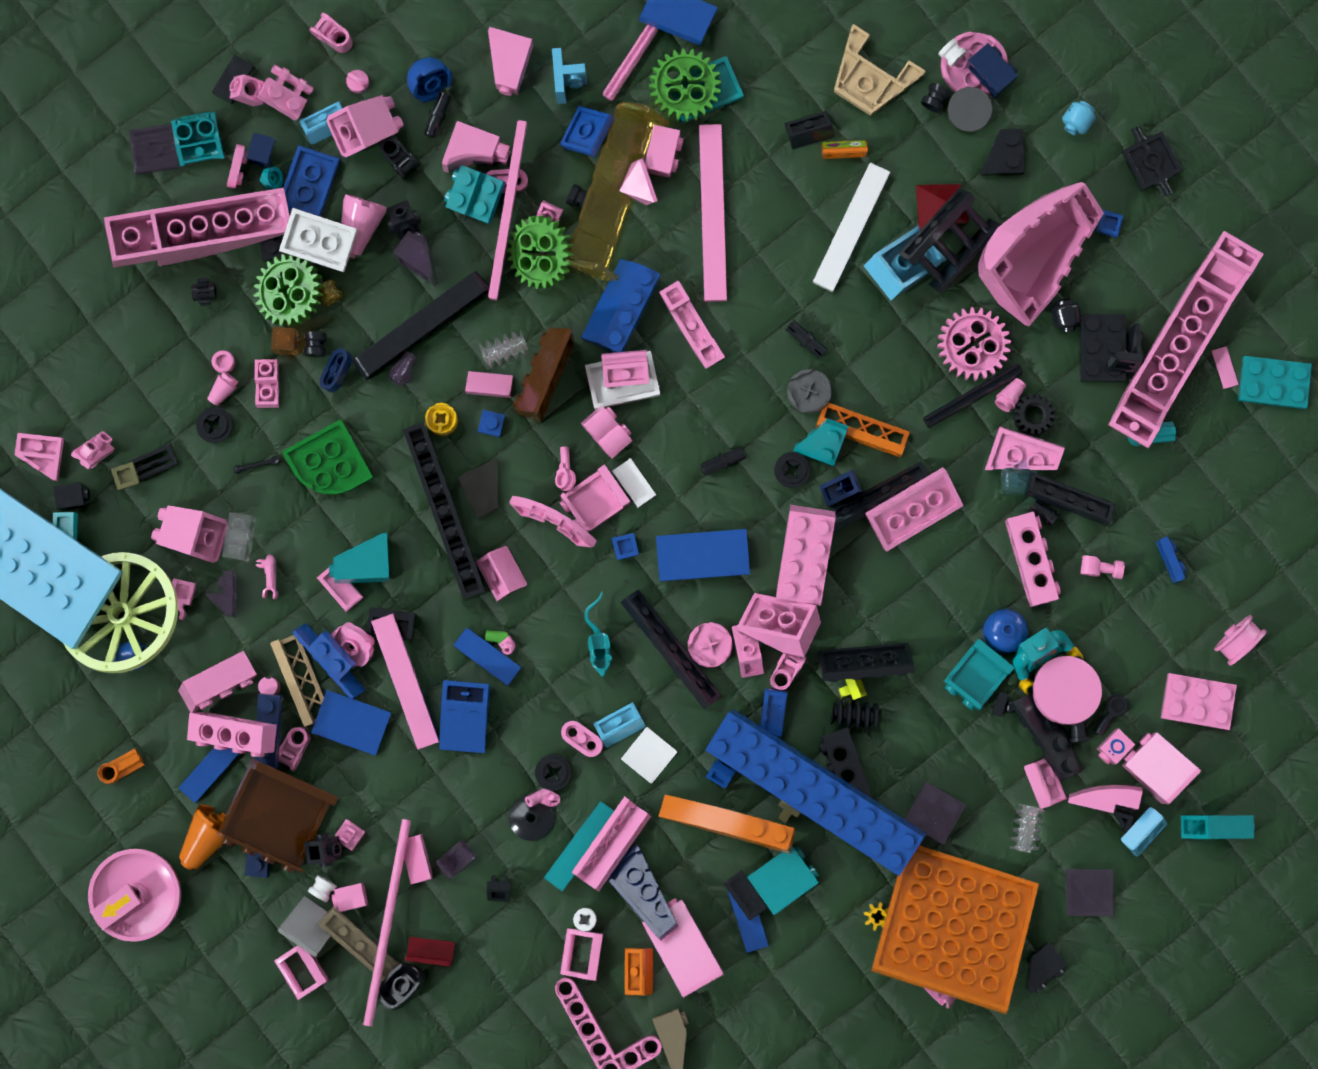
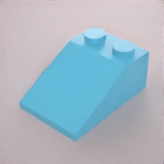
(896, 274)

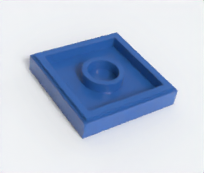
(587, 131)

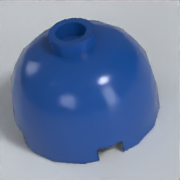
(428, 78)
(1005, 631)

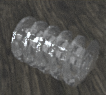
(504, 349)
(1027, 828)

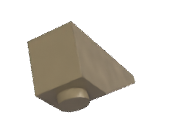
(672, 1035)

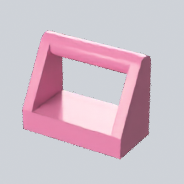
(594, 955)
(313, 966)

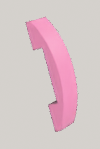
(691, 325)

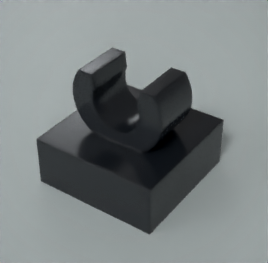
(1001, 705)
(498, 890)

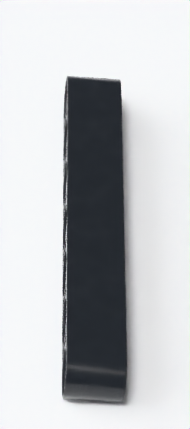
(421, 325)

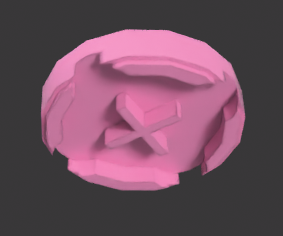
(710, 644)

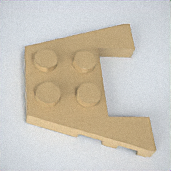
(867, 84)

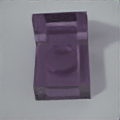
(227, 600)

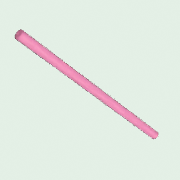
(387, 922)

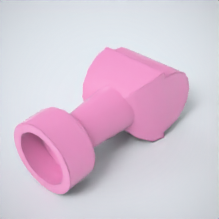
(1093, 567)

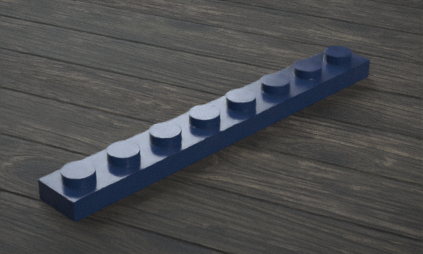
(268, 711)

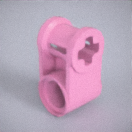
(329, 31)
(787, 668)
(292, 749)

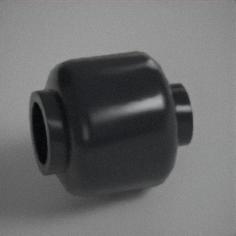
(1066, 314)

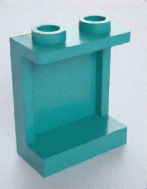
(977, 675)
(783, 879)

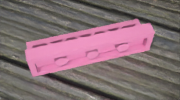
(612, 844)

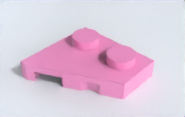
(41, 453)

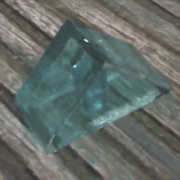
(1014, 480)

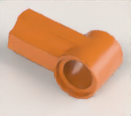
(122, 766)

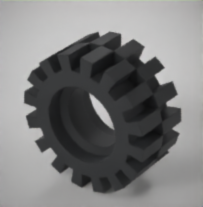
(1047, 414)

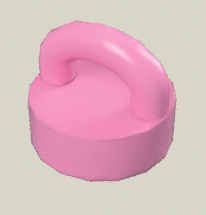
(357, 81)

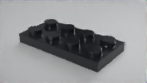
(866, 662)

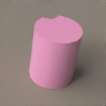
(269, 686)

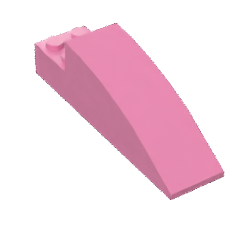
(196, 228)

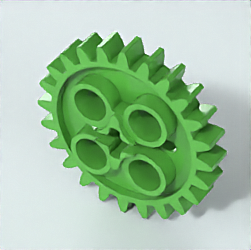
(686, 104)
(540, 231)
(288, 290)

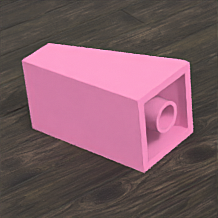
(686, 952)

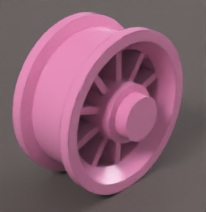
(1240, 640)

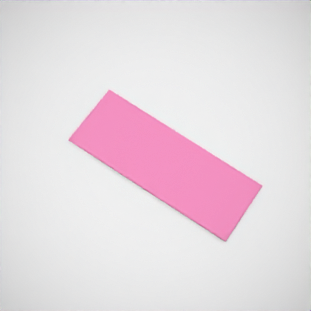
(1225, 367)

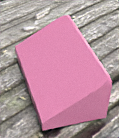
(489, 384)
(1044, 783)

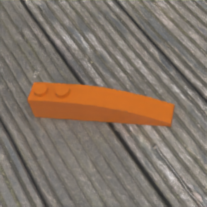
(728, 823)

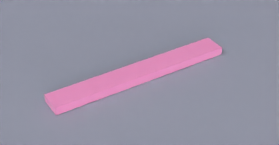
(507, 210)
(712, 213)

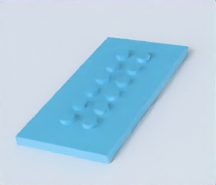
(50, 573)

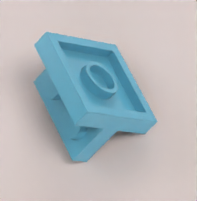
(566, 75)

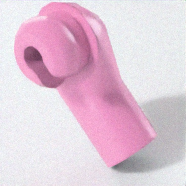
(544, 797)

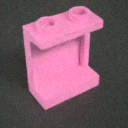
(595, 499)

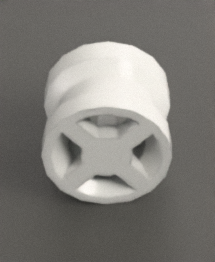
(952, 52)
(322, 888)
(585, 916)

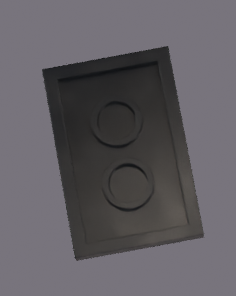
(1099, 340)

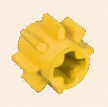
(874, 910)

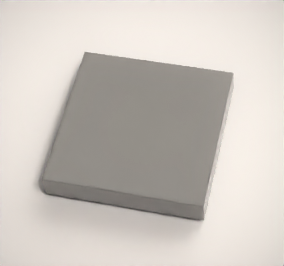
(303, 927)

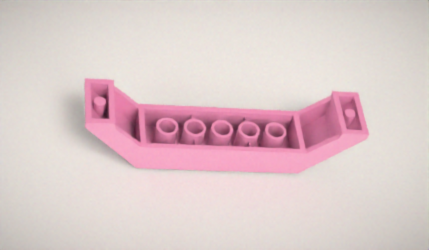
(1184, 338)

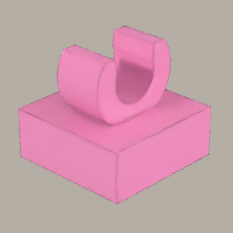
(350, 834)

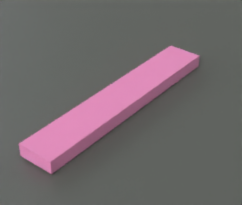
(405, 681)

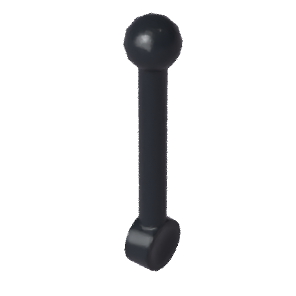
(274, 460)

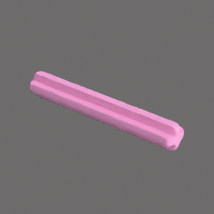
(630, 62)

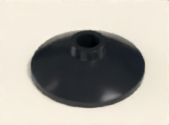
(526, 830)

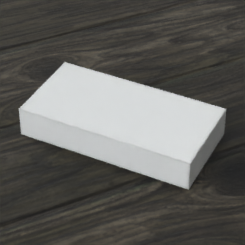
(634, 483)

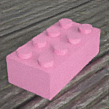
(805, 555)

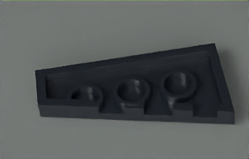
(1048, 736)

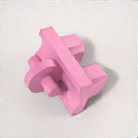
(94, 450)

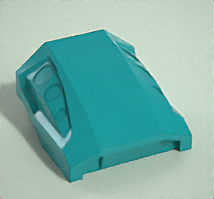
(197, 138)

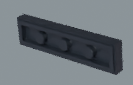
(1069, 499)

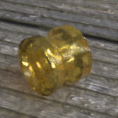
(330, 293)

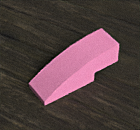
(1107, 796)

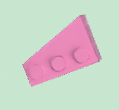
(217, 682)

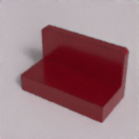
(430, 951)

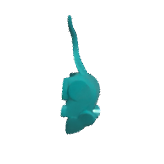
(598, 644)

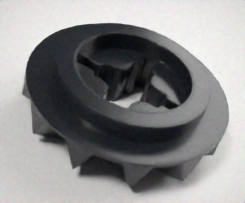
(213, 414)
(793, 459)
(542, 770)

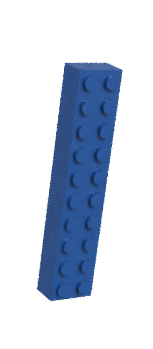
(816, 792)

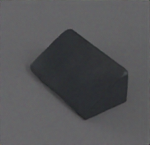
(809, 130)

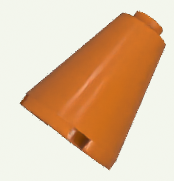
(202, 837)

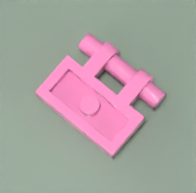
(282, 98)

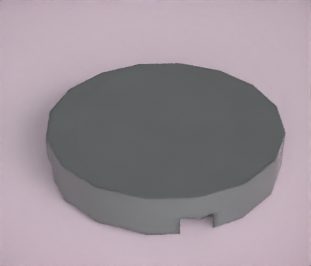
(969, 109)
(809, 391)

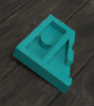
(823, 442)

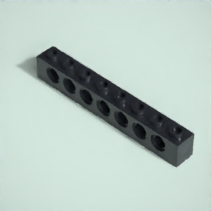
(444, 511)

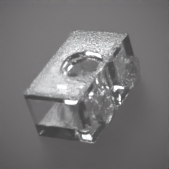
(239, 537)

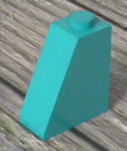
(362, 563)
(1217, 826)

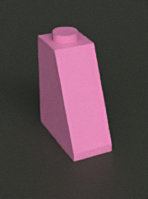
(509, 59)

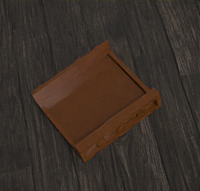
(274, 815)

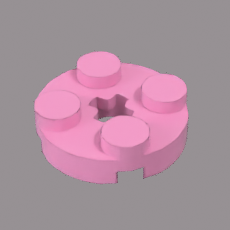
(359, 639)

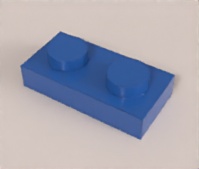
(1167, 550)

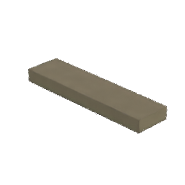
(355, 940)

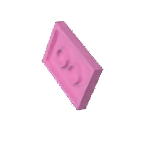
(1198, 701)

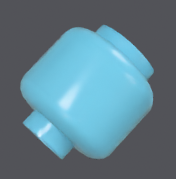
(1079, 118)

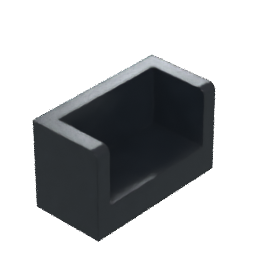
(405, 620)

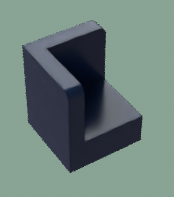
(260, 150)

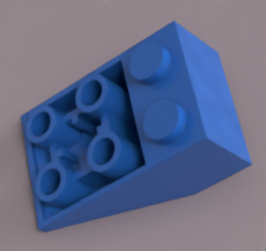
(464, 716)

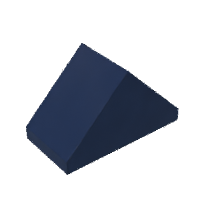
(840, 488)

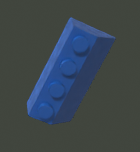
(621, 307)

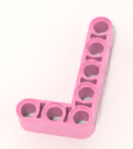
(599, 1036)

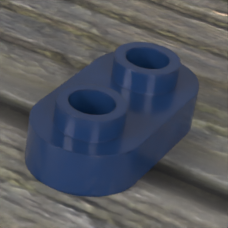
(336, 370)

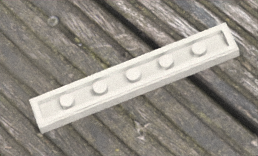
(851, 227)

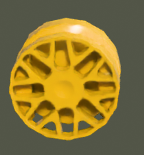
(441, 419)

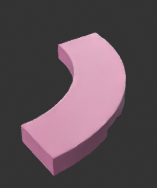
(541, 512)

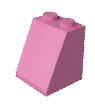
(1160, 768)

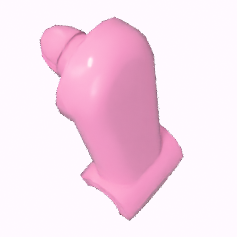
(270, 570)

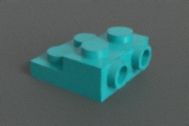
(474, 193)

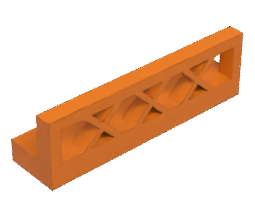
(866, 438)

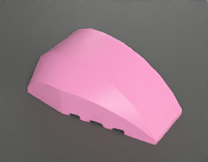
(1036, 248)

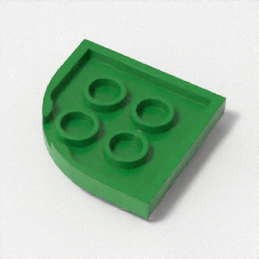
(328, 461)

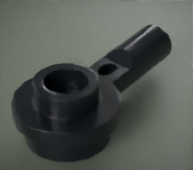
(1116, 706)

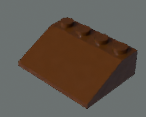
(545, 374)

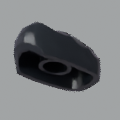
(401, 986)

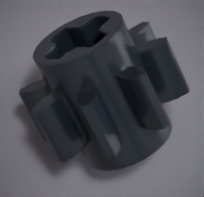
(203, 291)

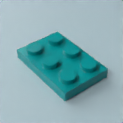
(729, 87)
(1274, 382)

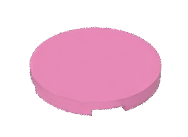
(959, 75)
(1067, 690)

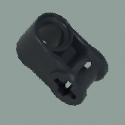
(401, 160)

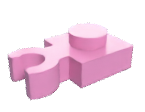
(185, 593)

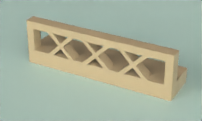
(292, 681)

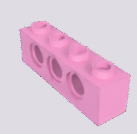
(1035, 594)
(232, 733)

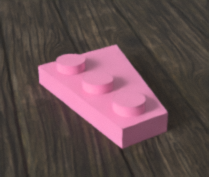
(1023, 452)

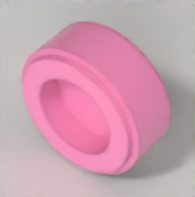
(223, 361)

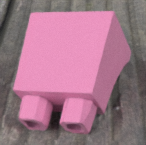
(363, 124)
(473, 146)
(191, 532)

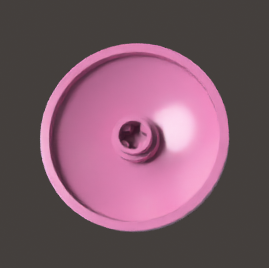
(153, 883)

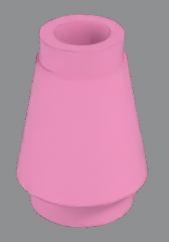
(222, 388)
(1010, 395)

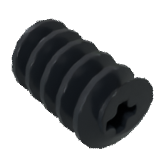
(855, 713)

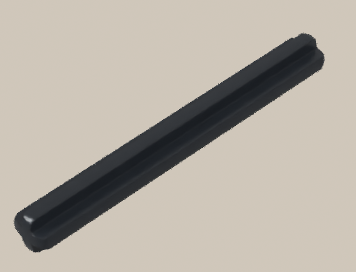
(973, 395)

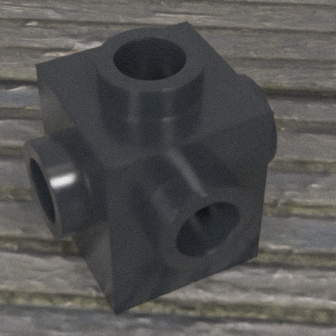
(403, 219)
(323, 850)

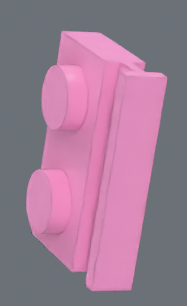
(625, 368)

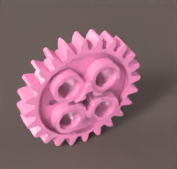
(984, 360)

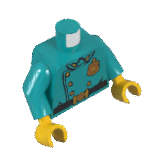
(1038, 651)

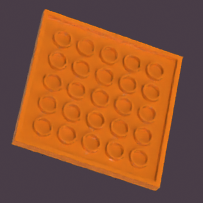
(956, 928)

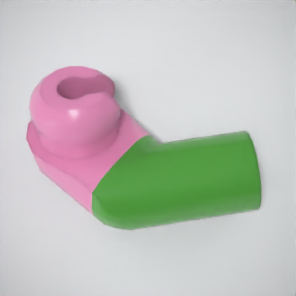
(503, 639)

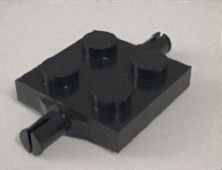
(1151, 161)

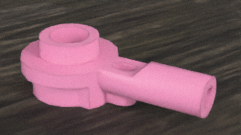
(565, 477)

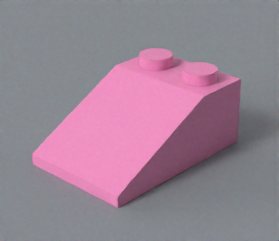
(781, 623)

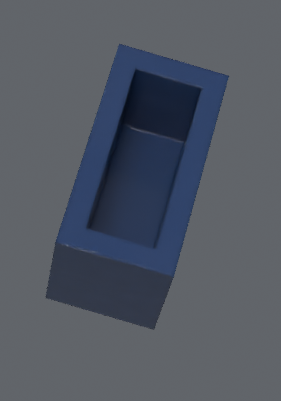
(992, 70)

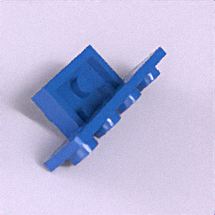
(331, 657)

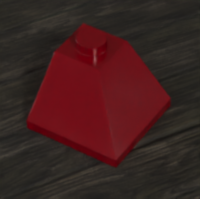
(932, 198)

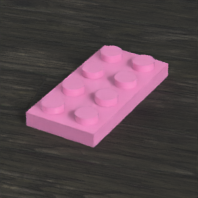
(914, 509)

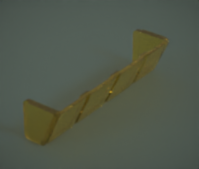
(604, 203)

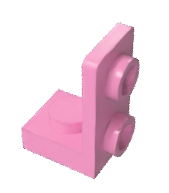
(748, 654)

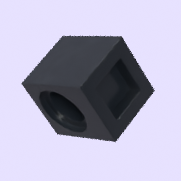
(71, 496)

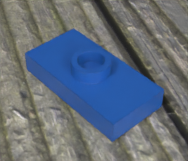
(774, 711)

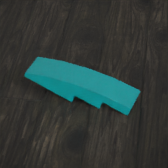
(561, 871)

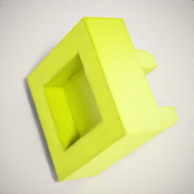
(853, 687)

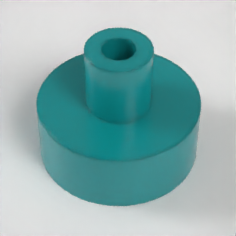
(271, 178)

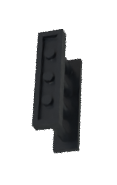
(934, 229)

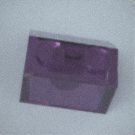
(416, 256)

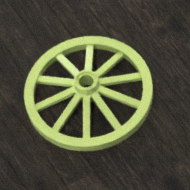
(129, 619)

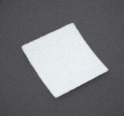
(649, 755)

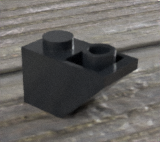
(1042, 966)

